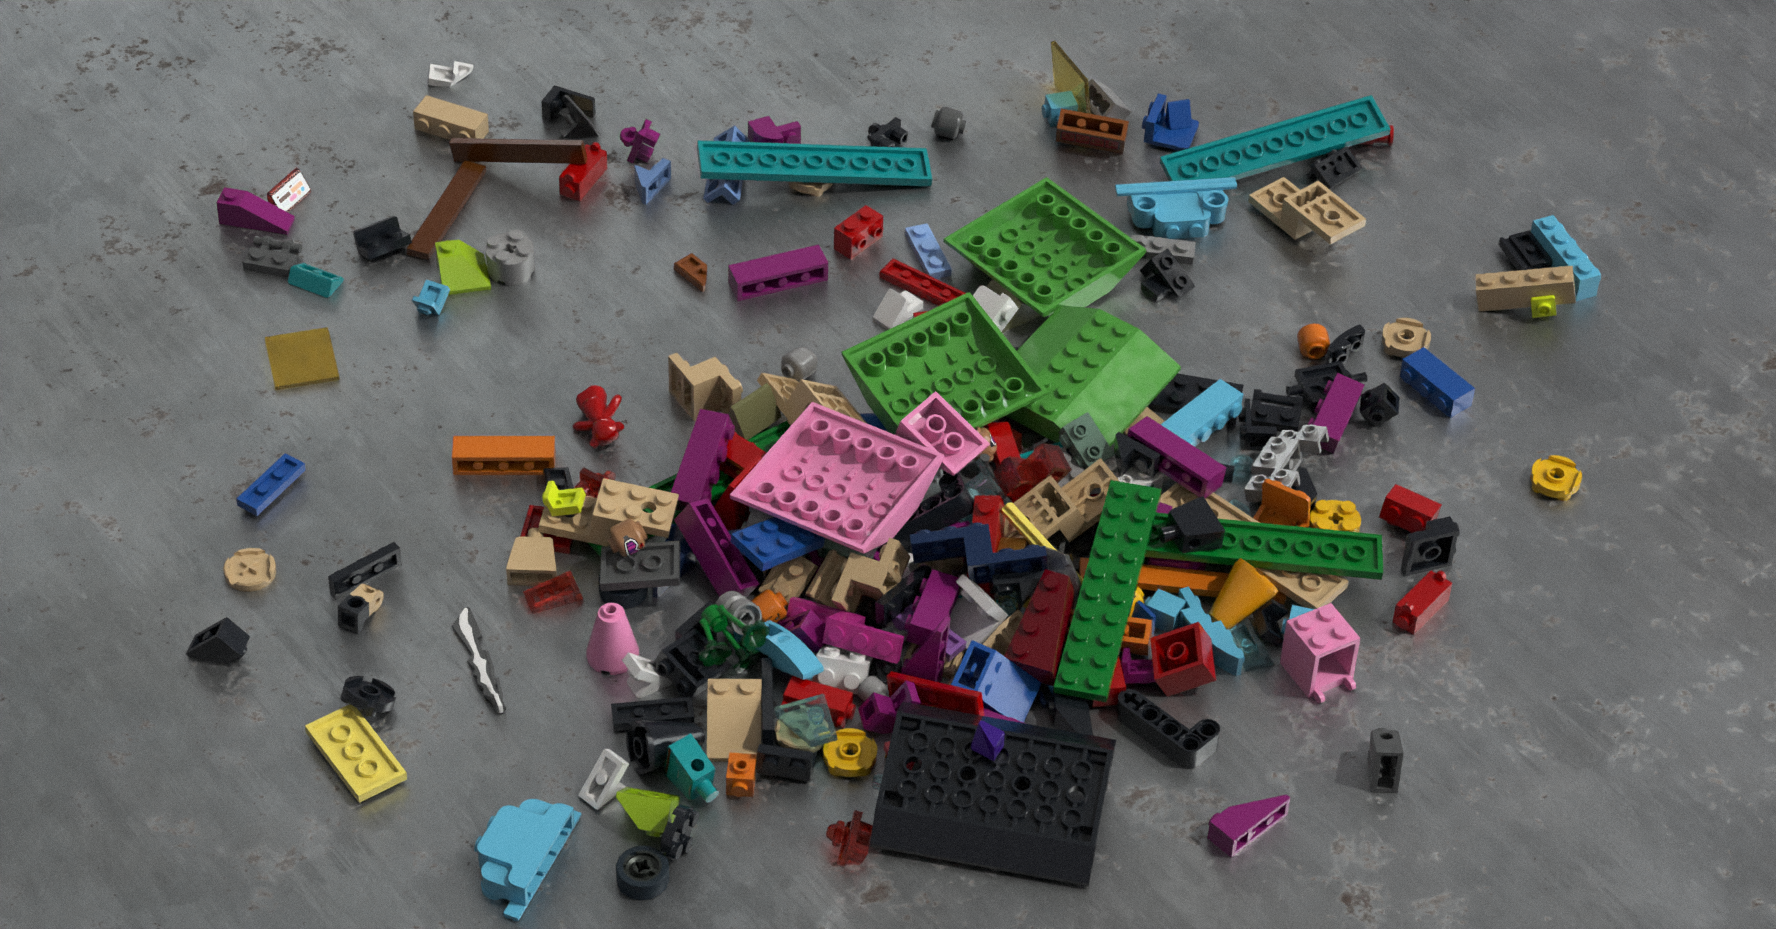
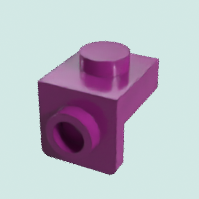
(1136, 670)

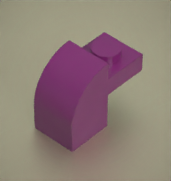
(765, 131)
(880, 711)

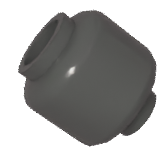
(948, 122)

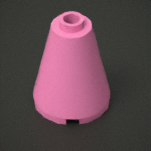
(611, 640)

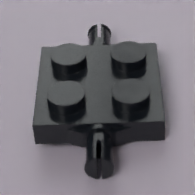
(1315, 378)

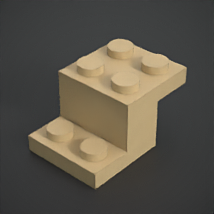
(702, 385)
(869, 576)

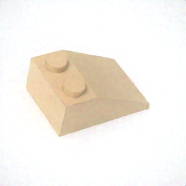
(733, 717)

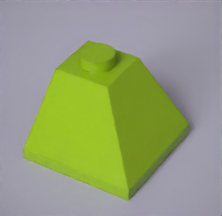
(461, 267)
(648, 808)

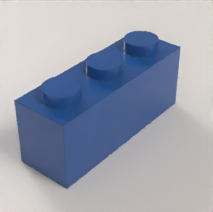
(1437, 382)

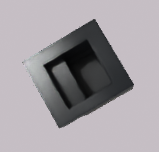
(359, 607)

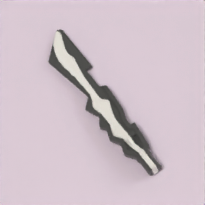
(480, 660)

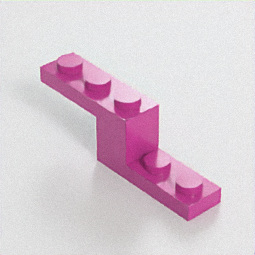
(850, 632)

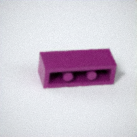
(1337, 408)
(936, 603)

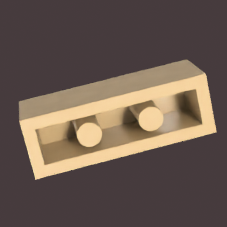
(449, 119)

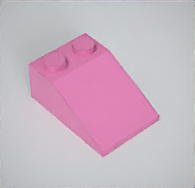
(944, 430)

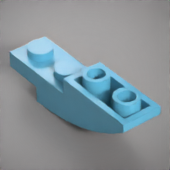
(1225, 651)
(788, 652)

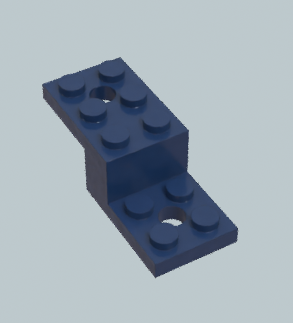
(976, 546)

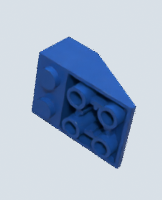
(1003, 684)

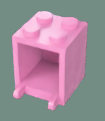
(1320, 651)

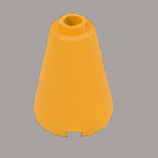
(1241, 595)

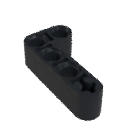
(939, 510)
(1165, 733)

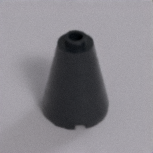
(649, 741)

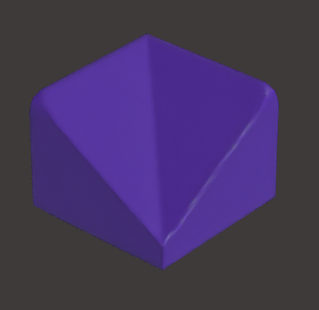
(988, 740)

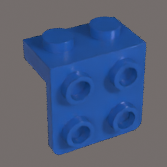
(1158, 132)

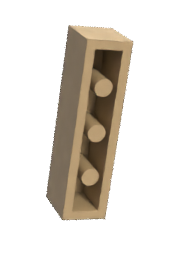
(1516, 288)

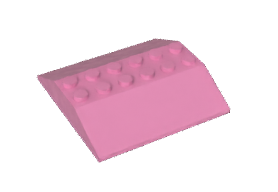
(841, 479)

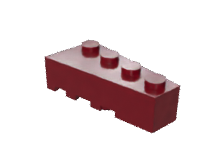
(1042, 630)

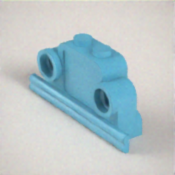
(1178, 207)
(521, 850)

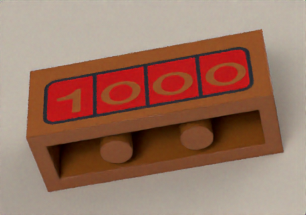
(1091, 131)

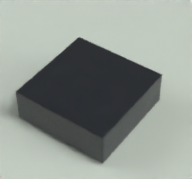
(1156, 288)

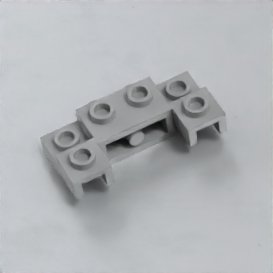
(1282, 458)

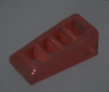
(562, 598)

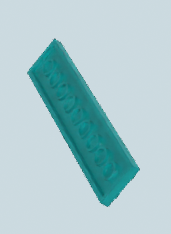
(1280, 143)
(814, 163)

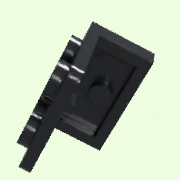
(785, 761)

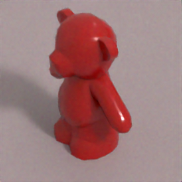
(593, 405)

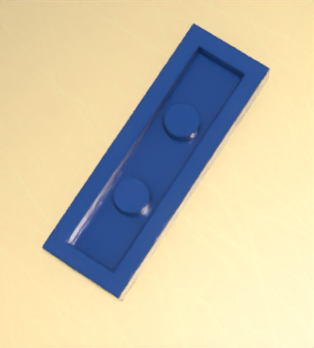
(271, 484)

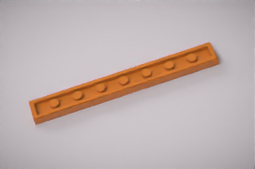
(1172, 579)

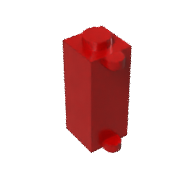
(580, 178)
(1422, 602)
(838, 700)

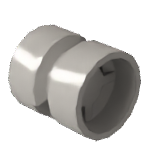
(741, 608)

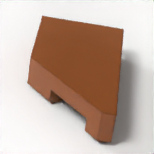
(692, 270)

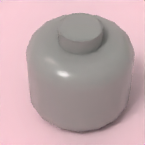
(870, 685)

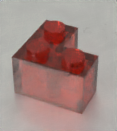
(1021, 475)

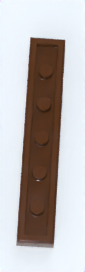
(518, 150)
(446, 210)

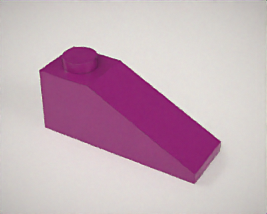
(249, 211)
(930, 656)
(1245, 822)

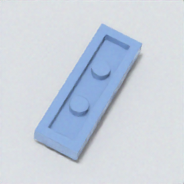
(928, 251)

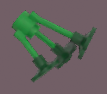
(715, 619)

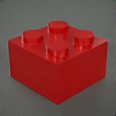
(1182, 659)

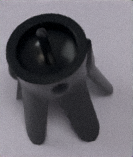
(868, 609)

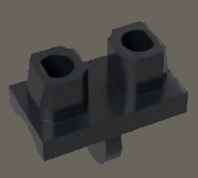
(887, 134)

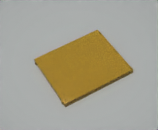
(1069, 78)
(301, 358)

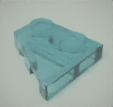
(809, 720)

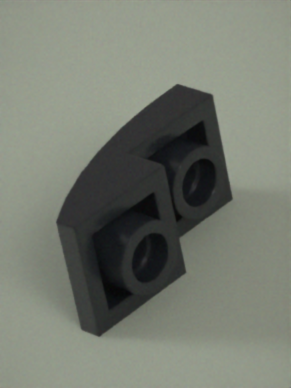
(1346, 342)

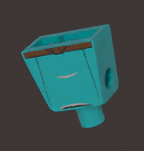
(690, 769)

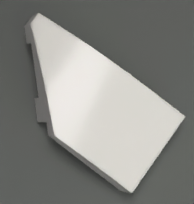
(447, 76)

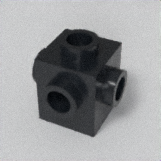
(1379, 404)

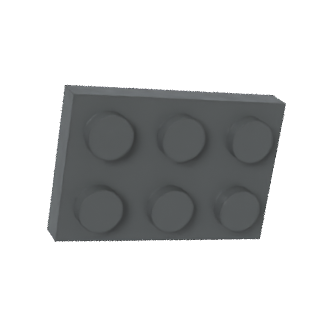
(650, 567)

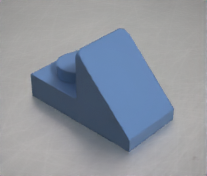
(651, 182)

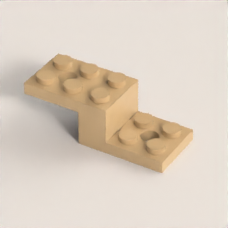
(1307, 210)
(795, 396)
(614, 504)
(1067, 507)

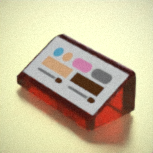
(289, 191)

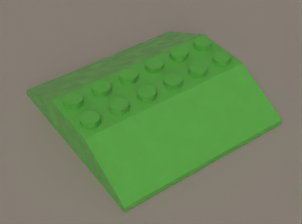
(1048, 248)
(948, 352)
(1092, 367)

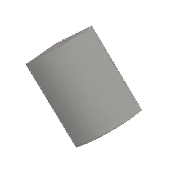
(1106, 102)

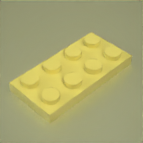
(356, 752)

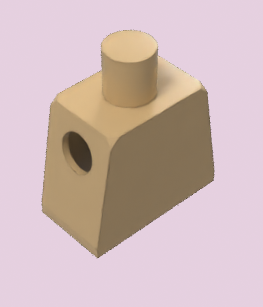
(531, 560)

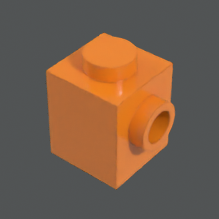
(741, 774)

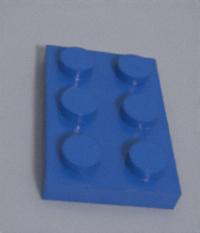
(775, 542)

